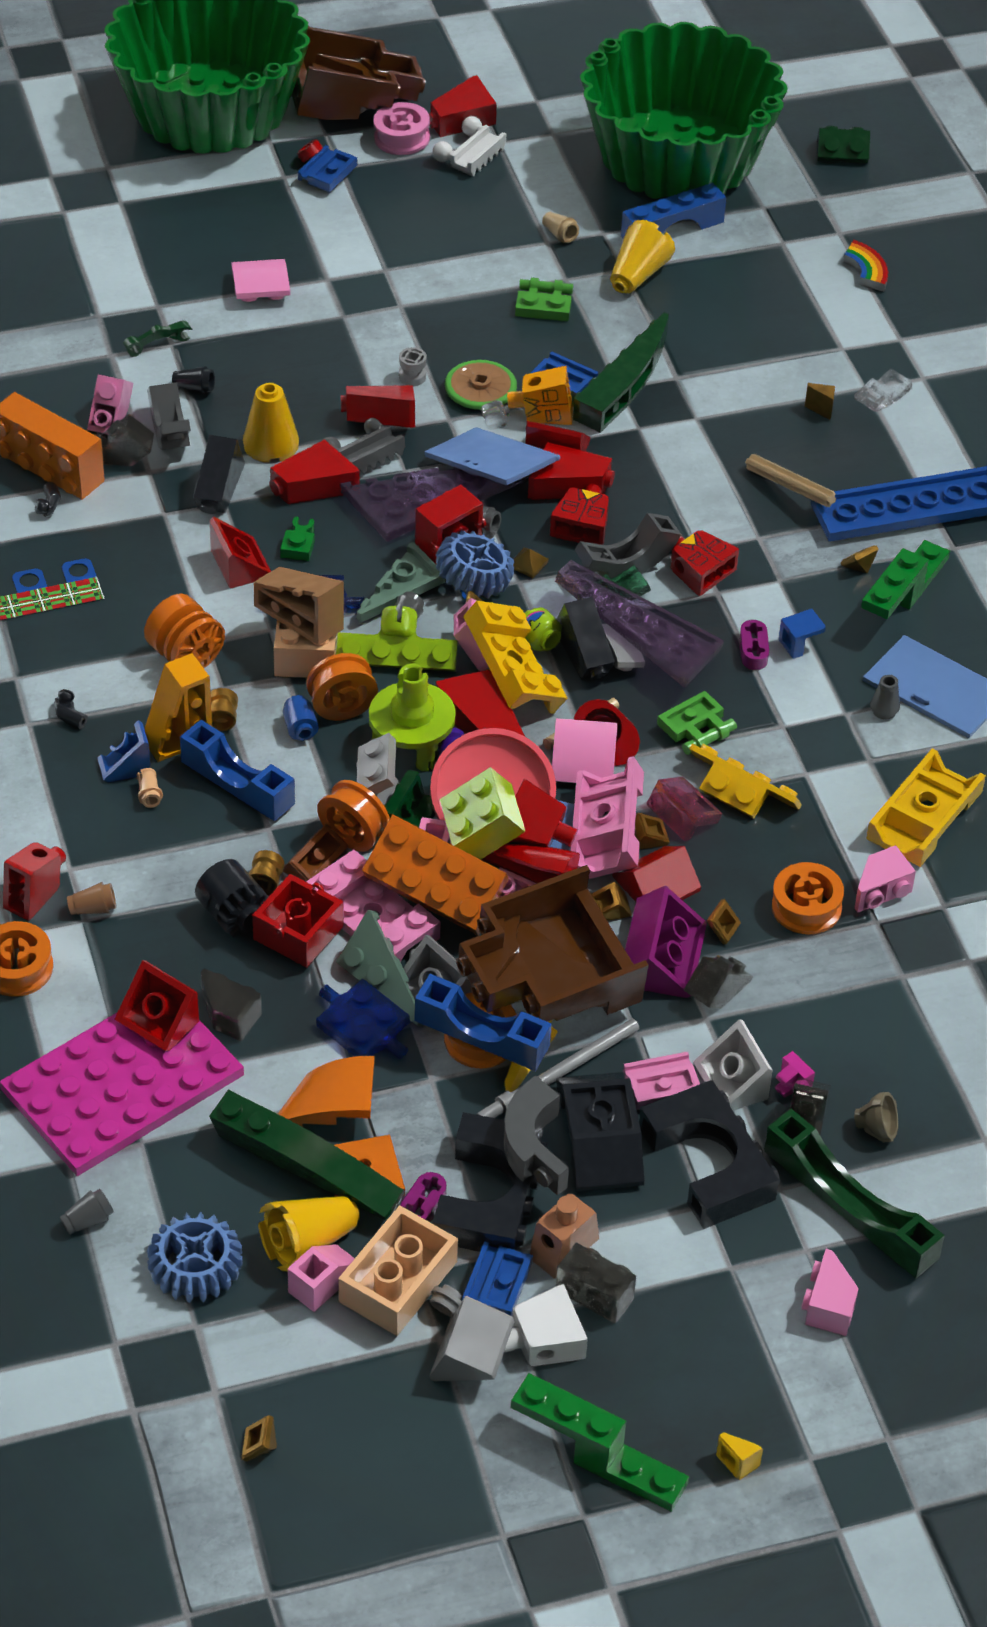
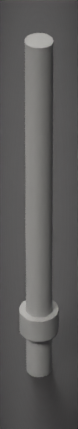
(502, 1101)

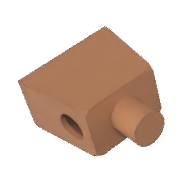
(560, 1229)

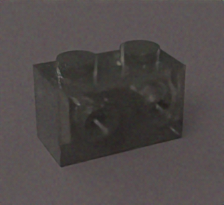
(596, 1282)

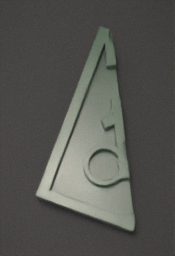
(410, 574)
(372, 958)

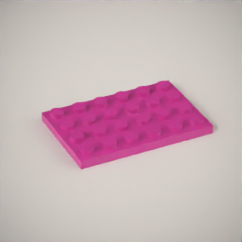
(115, 1088)

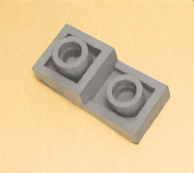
(624, 653)

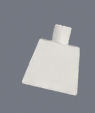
(548, 1329)

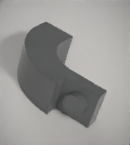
(167, 416)
(643, 548)
(527, 1113)

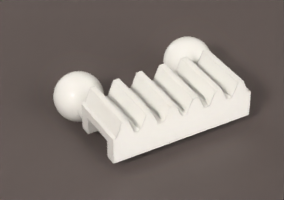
(473, 152)

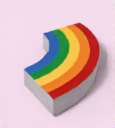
(869, 264)

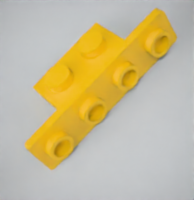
(737, 787)

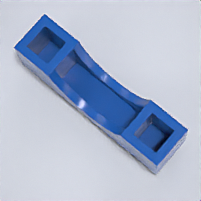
(702, 205)
(210, 755)
(448, 1010)

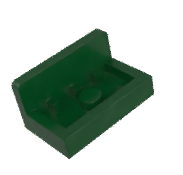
(843, 144)
(410, 800)

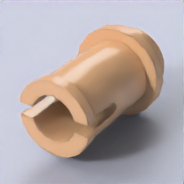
(149, 794)

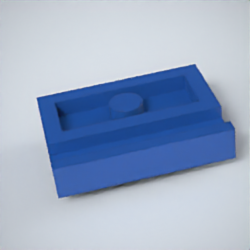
(327, 168)
(578, 374)
(499, 1277)

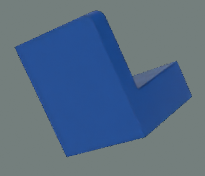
(797, 628)

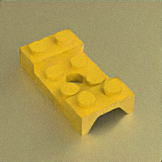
(502, 641)
(916, 826)

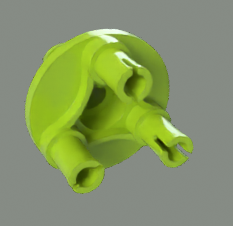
(413, 714)

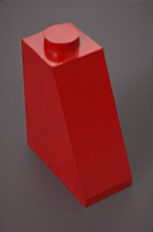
(462, 101)
(385, 403)
(573, 469)
(312, 474)

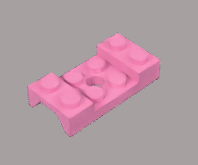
(608, 841)
(398, 919)

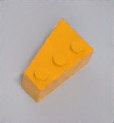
(178, 704)

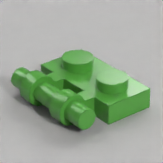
(544, 305)
(693, 715)

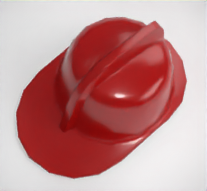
(627, 735)

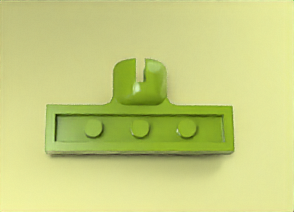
(399, 644)

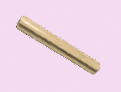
(790, 480)

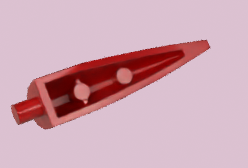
(534, 861)

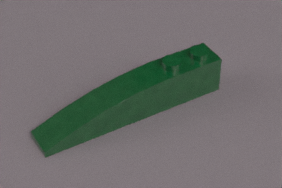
(303, 1154)

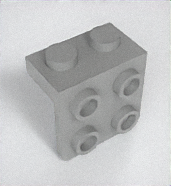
(377, 766)

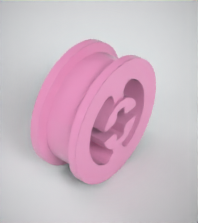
(401, 128)

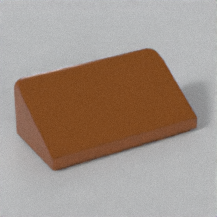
(316, 854)

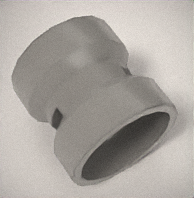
(412, 366)

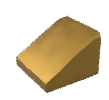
(820, 399)
(650, 831)
(612, 902)

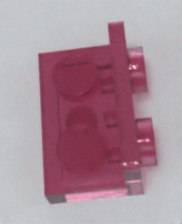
(682, 806)

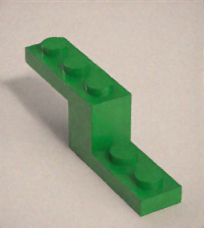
(905, 579)
(600, 1442)

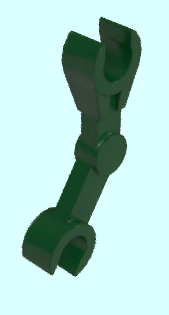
(135, 344)

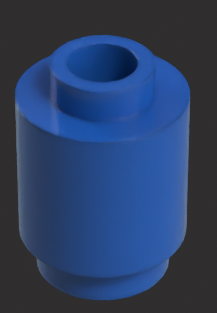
(300, 718)

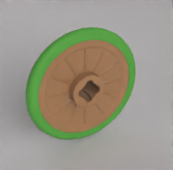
(479, 383)

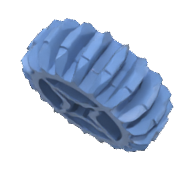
(474, 564)
(194, 1269)

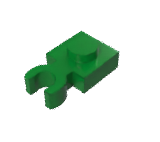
(299, 541)

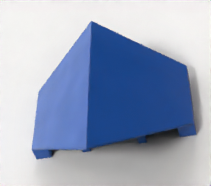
(127, 757)

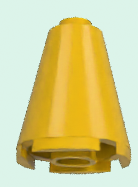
(640, 255)
(270, 426)
(299, 1224)

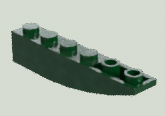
(622, 379)

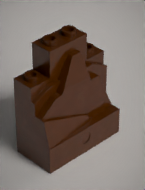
(351, 74)
(550, 953)

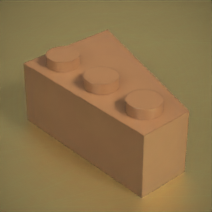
(302, 602)

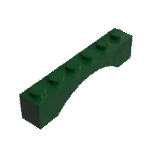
(898, 1233)

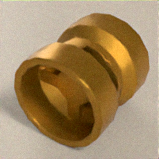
(223, 708)
(266, 870)

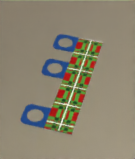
(44, 598)

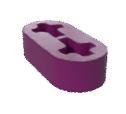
(750, 644)
(416, 1195)

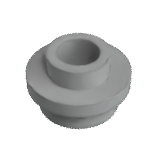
(445, 1299)

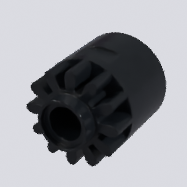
(230, 896)

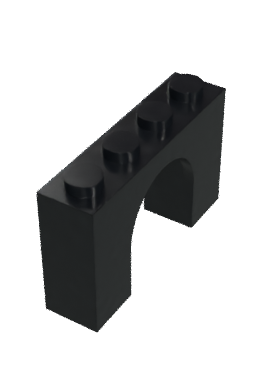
(707, 1114)
(496, 1221)

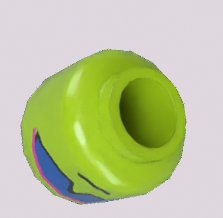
(545, 629)

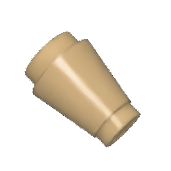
(561, 226)

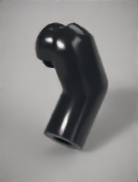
(49, 505)
(65, 709)

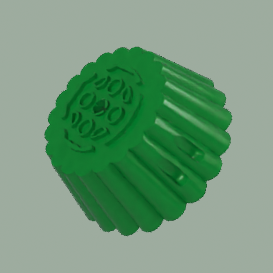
(208, 68)
(681, 106)

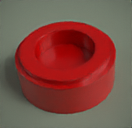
(309, 150)

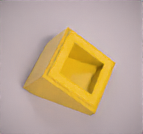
(738, 1454)

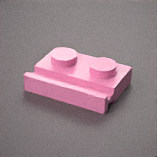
(660, 1077)

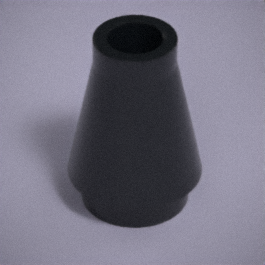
(195, 379)

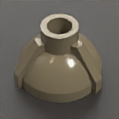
(879, 1117)

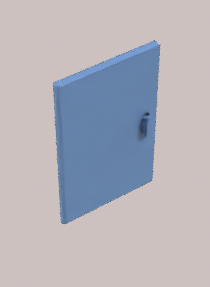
(491, 456)
(934, 685)

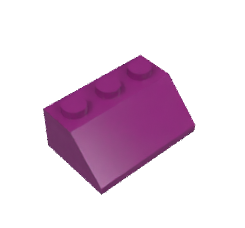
(668, 938)

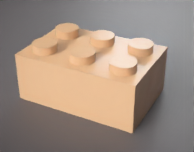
(397, 1270)

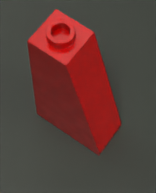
(479, 703)

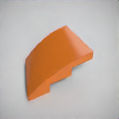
(333, 1091)

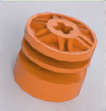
(182, 628)

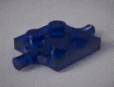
(363, 1020)

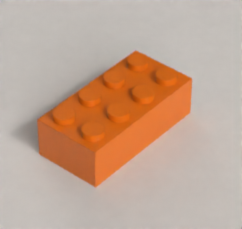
(50, 446)
(433, 873)

